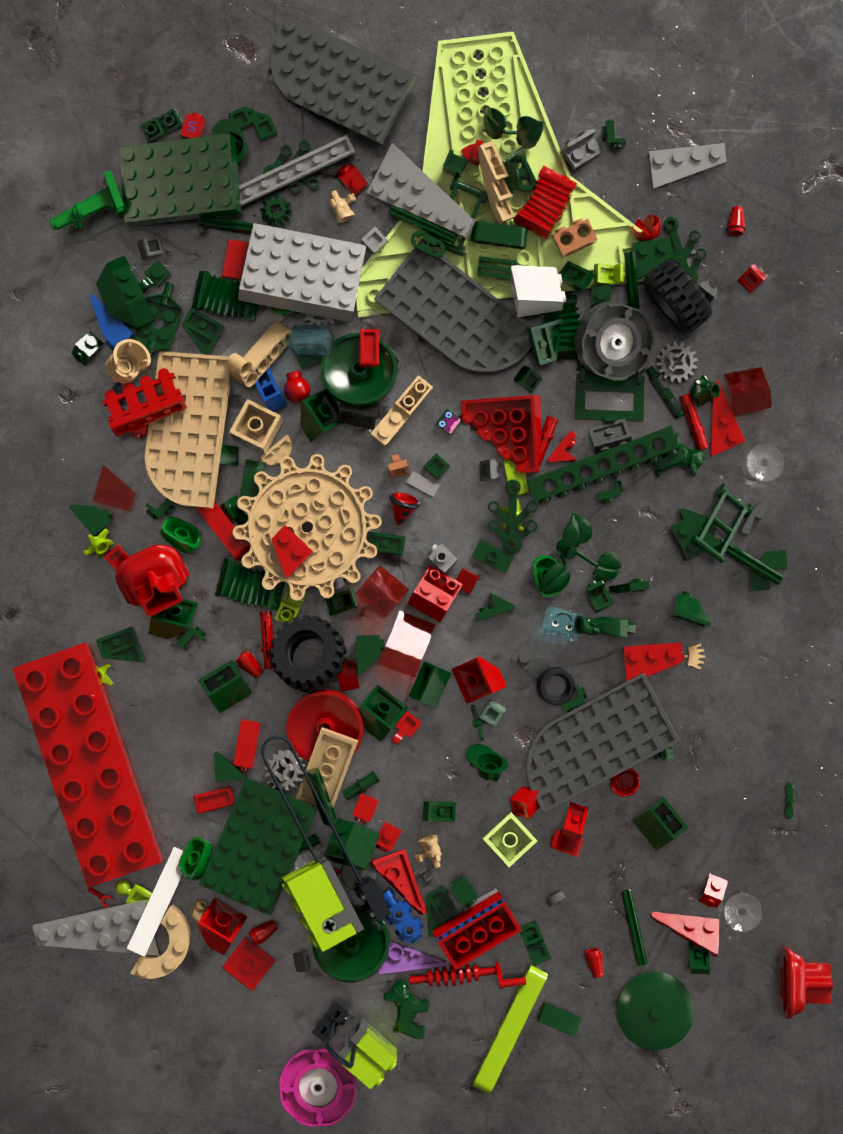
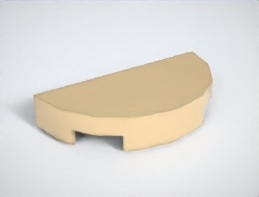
(277, 452)

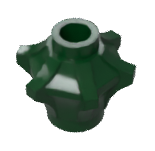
(705, 390)

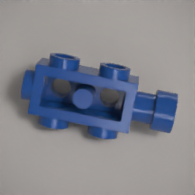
(405, 920)

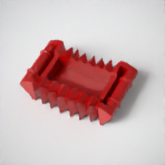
(546, 202)

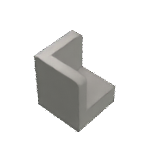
(374, 240)

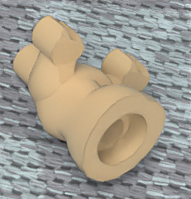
(340, 206)
(430, 850)

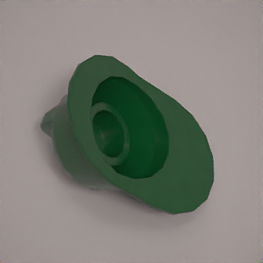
(228, 126)
(487, 761)

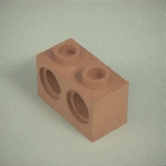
(577, 242)

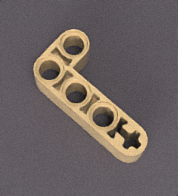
(260, 356)

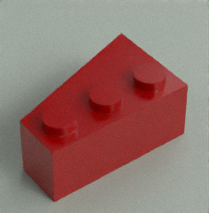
(650, 658)

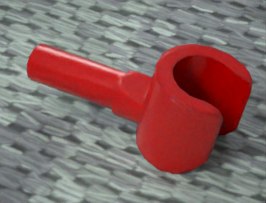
(100, 896)

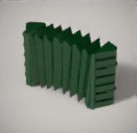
(221, 297)
(568, 329)
(246, 586)

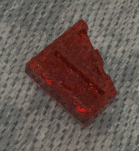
(113, 491)

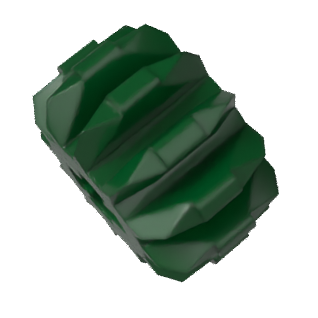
(274, 204)

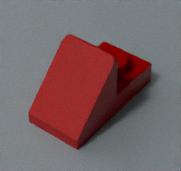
(560, 454)
(575, 821)

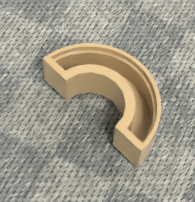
(177, 950)

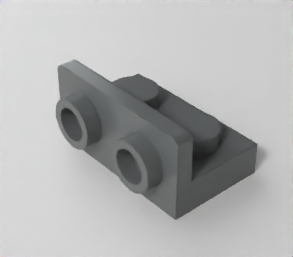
(581, 149)
(609, 435)

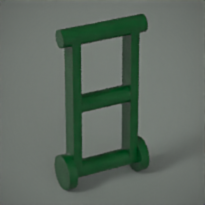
(455, 185)
(745, 510)

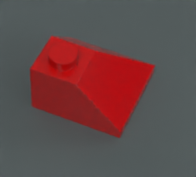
(478, 679)
(219, 927)

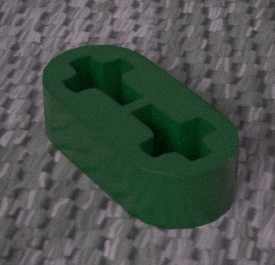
(430, 240)

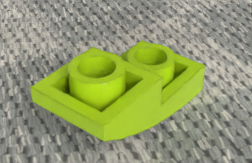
(512, 473)
(289, 608)

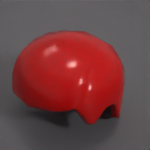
(650, 228)
(626, 783)

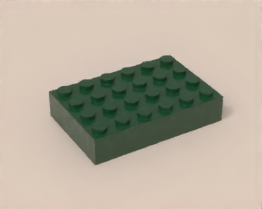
(180, 180)
(257, 846)

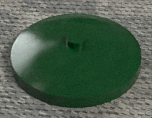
(357, 384)
(358, 955)
(655, 1010)

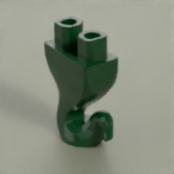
(604, 625)

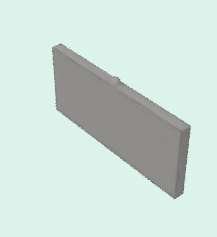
(423, 484)

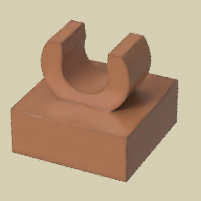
(398, 467)

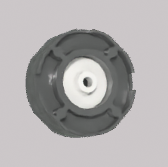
(614, 340)

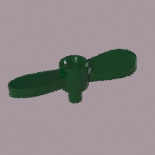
(477, 722)
(789, 801)

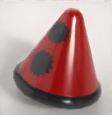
(403, 506)

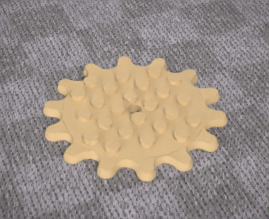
(315, 498)

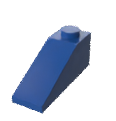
(112, 329)
(270, 391)

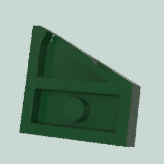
(651, 254)
(202, 330)
(544, 341)
(684, 533)
(635, 586)
(121, 646)
(439, 909)

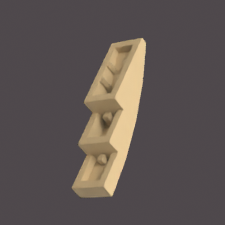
(493, 176)

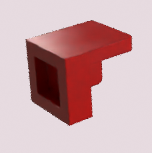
(524, 802)

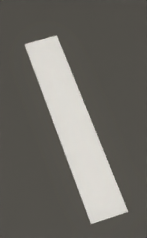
(157, 904)

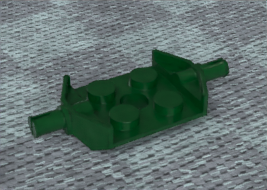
(165, 308)

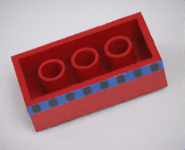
(476, 930)

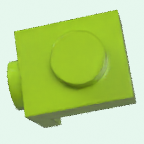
(608, 274)

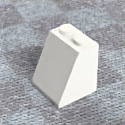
(536, 290)

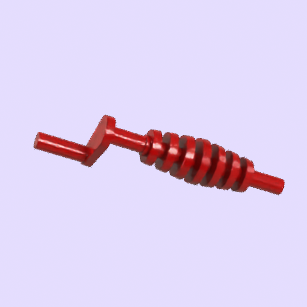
(429, 978)

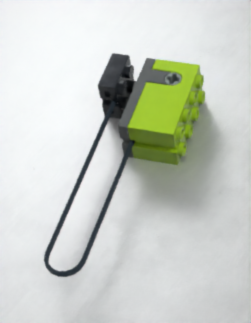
(318, 891)
(362, 1050)

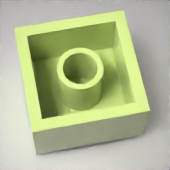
(509, 839)

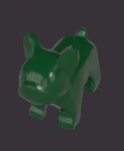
(684, 457)
(407, 1008)

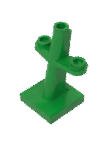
(105, 199)

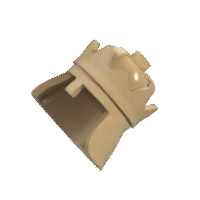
(127, 361)

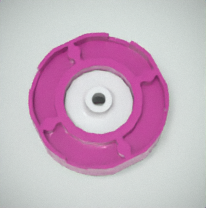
(311, 1104)

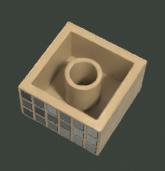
(256, 426)

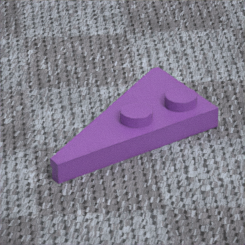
(405, 959)

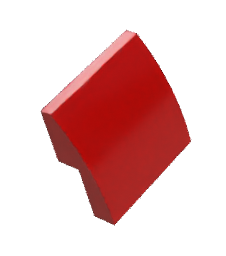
(234, 259)

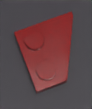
(290, 550)

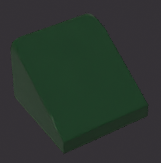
(527, 379)

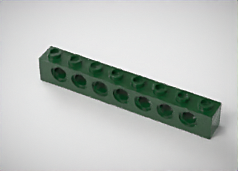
(537, 484)

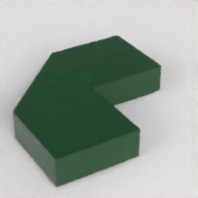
(262, 123)
(775, 560)

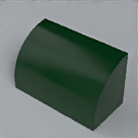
(430, 684)

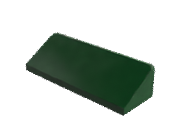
(317, 781)

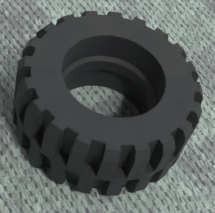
(677, 296)
(291, 637)

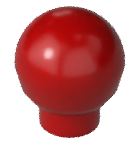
(296, 387)

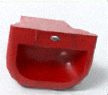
(152, 578)
(802, 983)

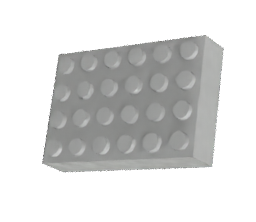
(302, 272)

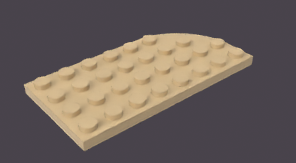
(187, 445)

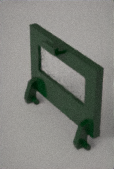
(609, 399)

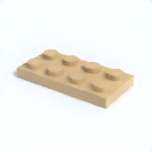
(332, 756)

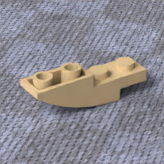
(401, 411)

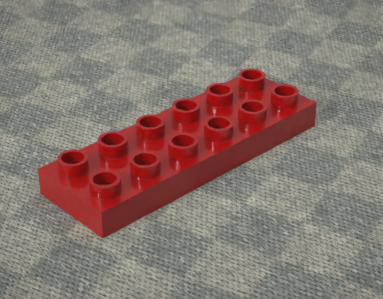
(88, 764)

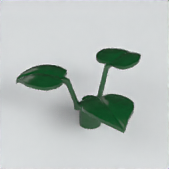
(528, 134)
(576, 533)

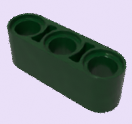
(499, 235)

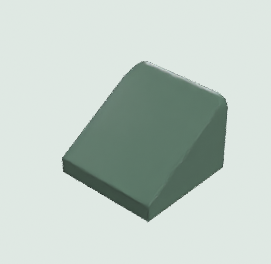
(492, 713)

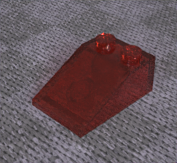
(407, 644)

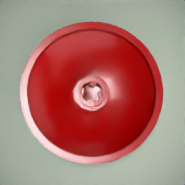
(325, 710)

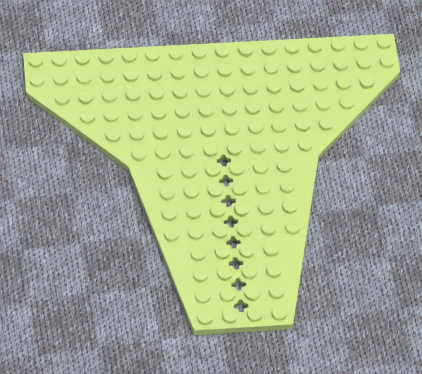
(457, 123)

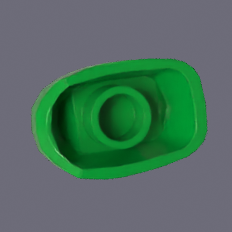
(181, 534)
(539, 568)
(195, 858)

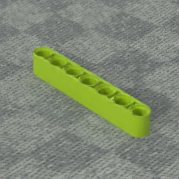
(509, 1030)

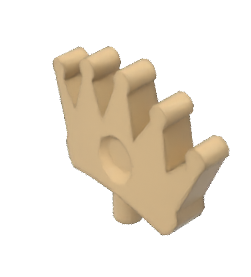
(693, 656)

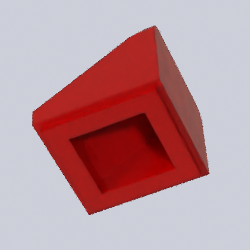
(752, 278)
(468, 580)

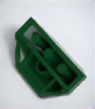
(123, 294)

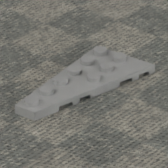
(410, 189)
(96, 930)

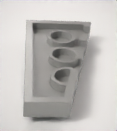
(678, 163)

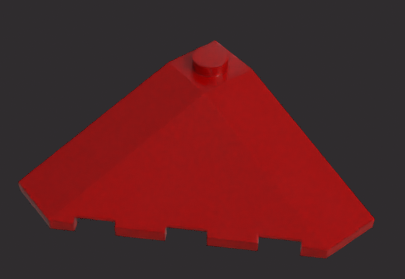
(510, 425)

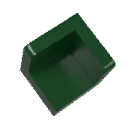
(454, 164)

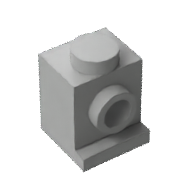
(443, 565)

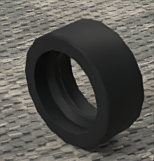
(566, 696)

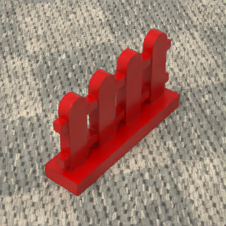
(147, 412)

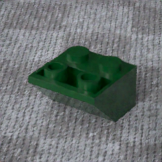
(225, 686)
(660, 823)

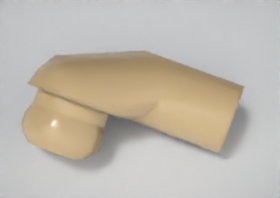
(199, 909)

